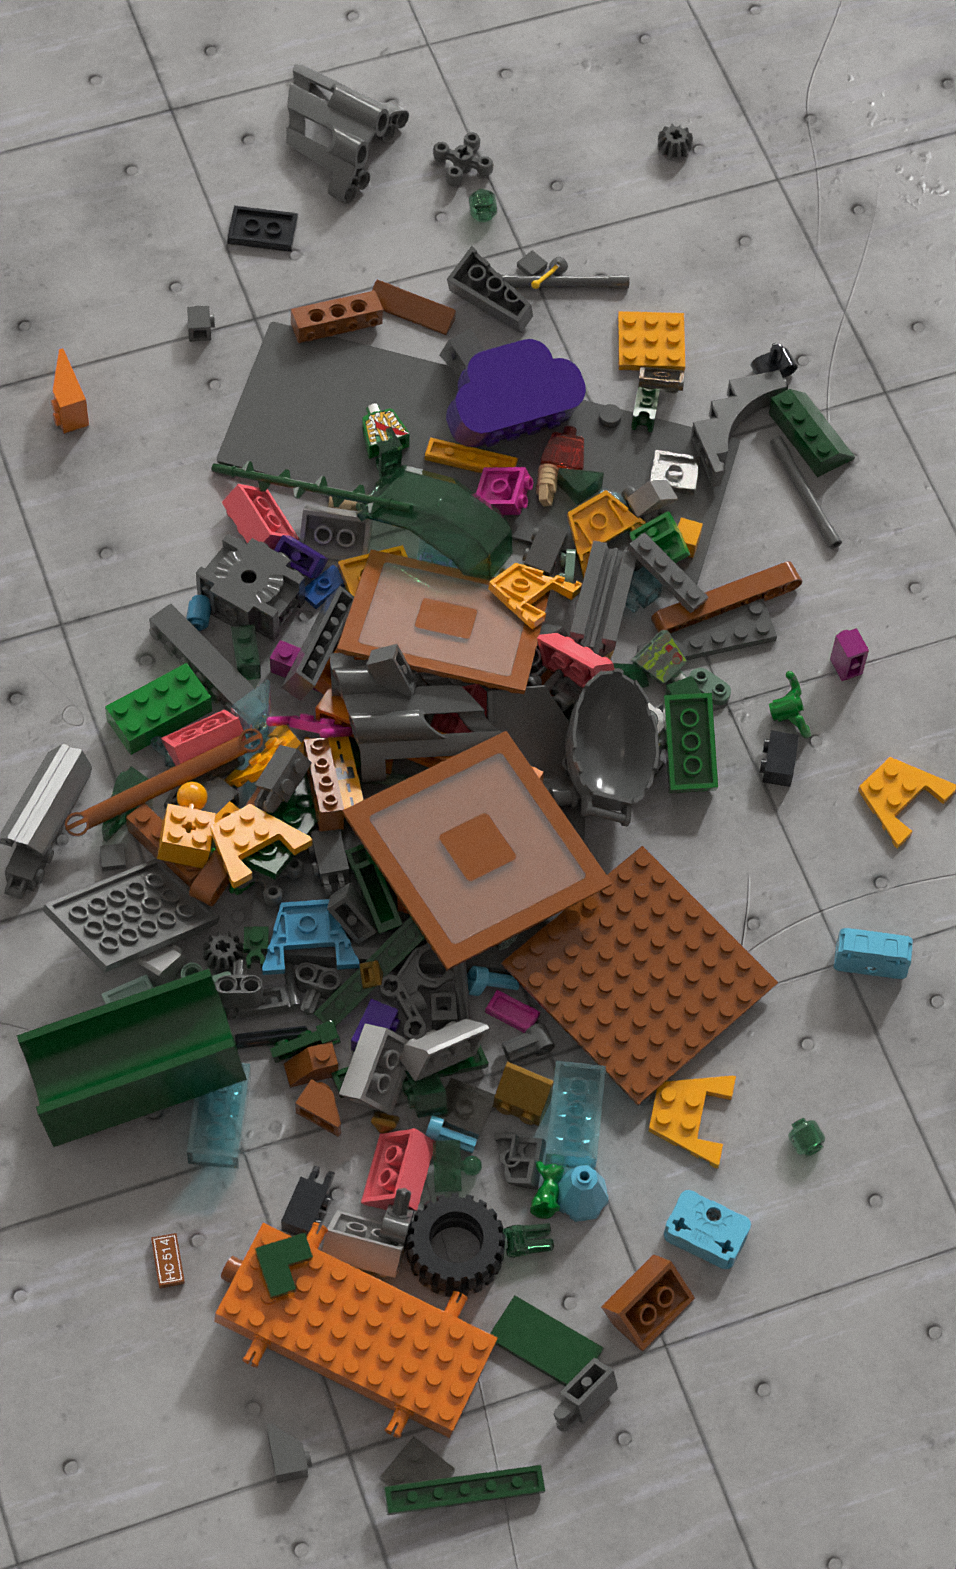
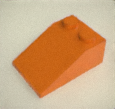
(69, 401)

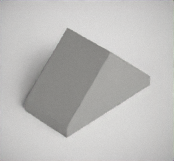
(651, 497)

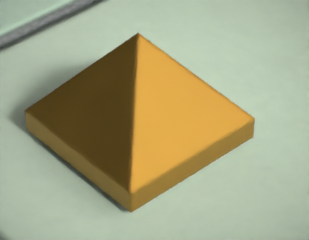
(371, 974)
(384, 1122)

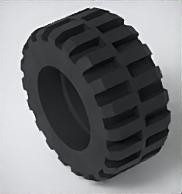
(462, 1214)

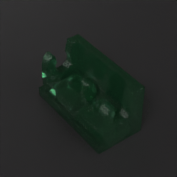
(389, 454)

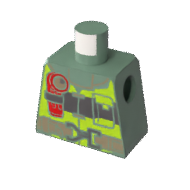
(661, 659)

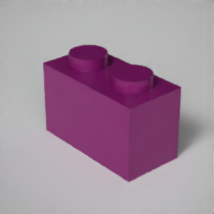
(849, 654)

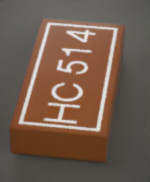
(167, 1260)

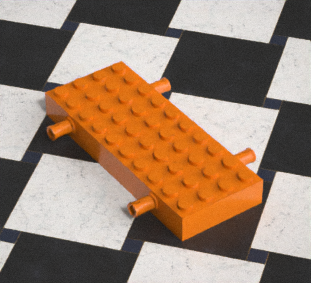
(361, 1334)

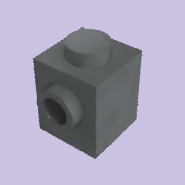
(200, 323)

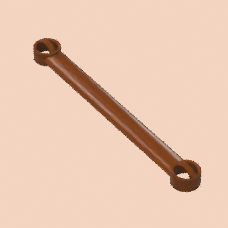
(163, 782)

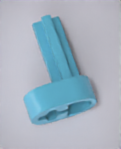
(480, 977)
(437, 1132)

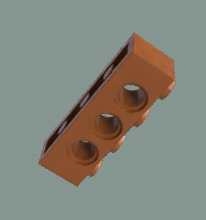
(336, 316)
(324, 784)

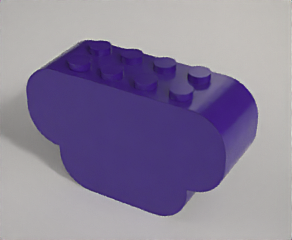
(513, 393)

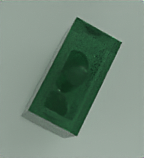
(246, 651)
(425, 1095)

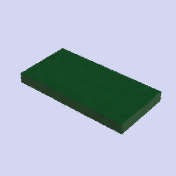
(543, 1341)

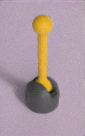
(553, 269)

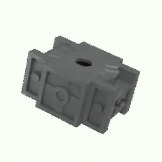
(251, 586)

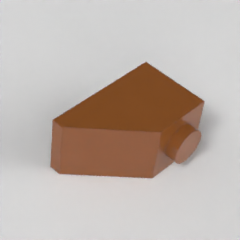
(312, 1063)
(319, 1107)

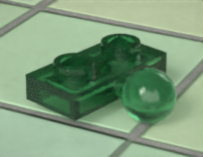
(449, 1166)

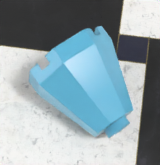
(582, 1193)

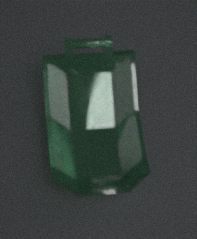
(447, 519)

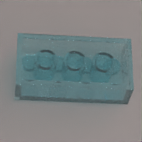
(575, 1114)
(219, 1125)

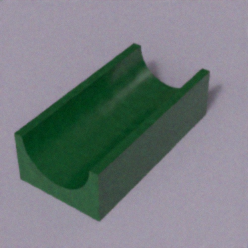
(131, 1057)

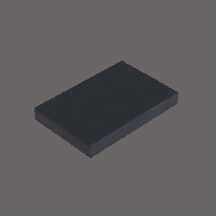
(262, 228)

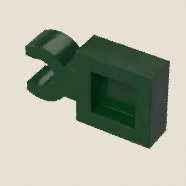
(255, 943)

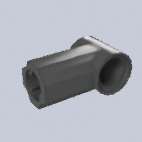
(534, 1041)

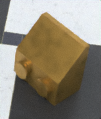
(523, 1094)

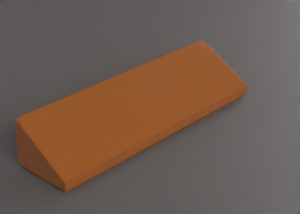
(414, 307)

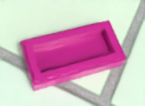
(512, 1011)

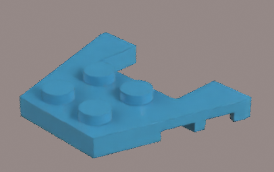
(307, 926)

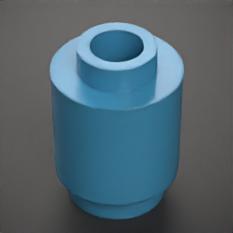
(199, 612)

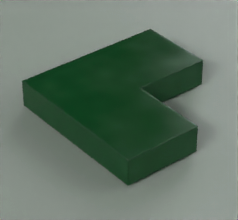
(277, 1258)

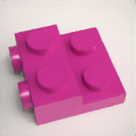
(505, 488)

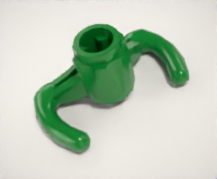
(790, 706)

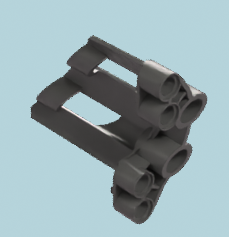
(352, 121)
(394, 724)

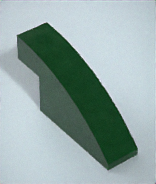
(373, 889)

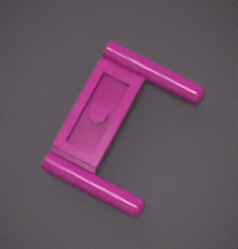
(325, 727)

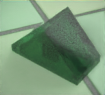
(579, 483)

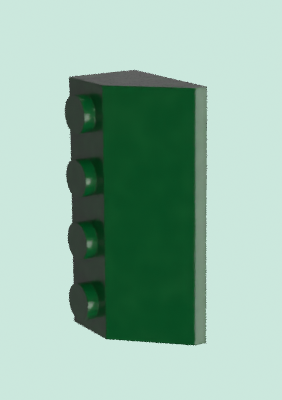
(809, 432)

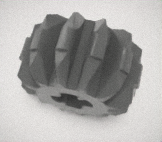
(675, 141)
(215, 946)

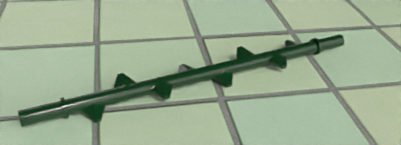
(320, 487)

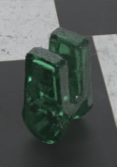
(518, 1242)

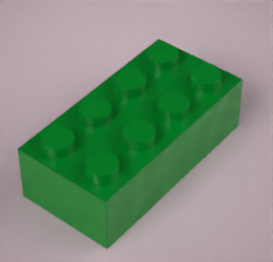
(158, 708)
(690, 743)

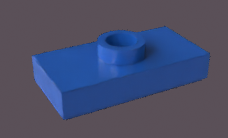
(323, 586)

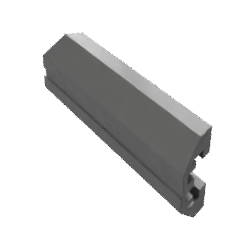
(603, 598)
(47, 800)

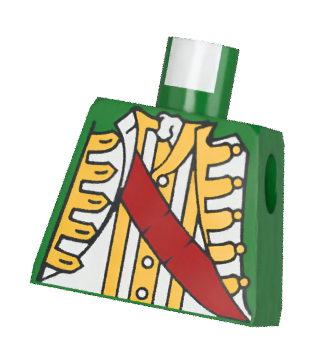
(376, 423)

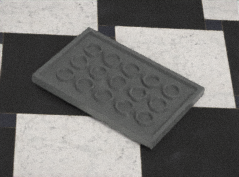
(130, 914)

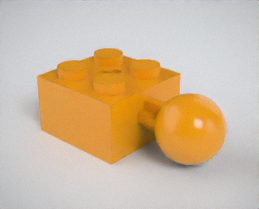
(186, 828)

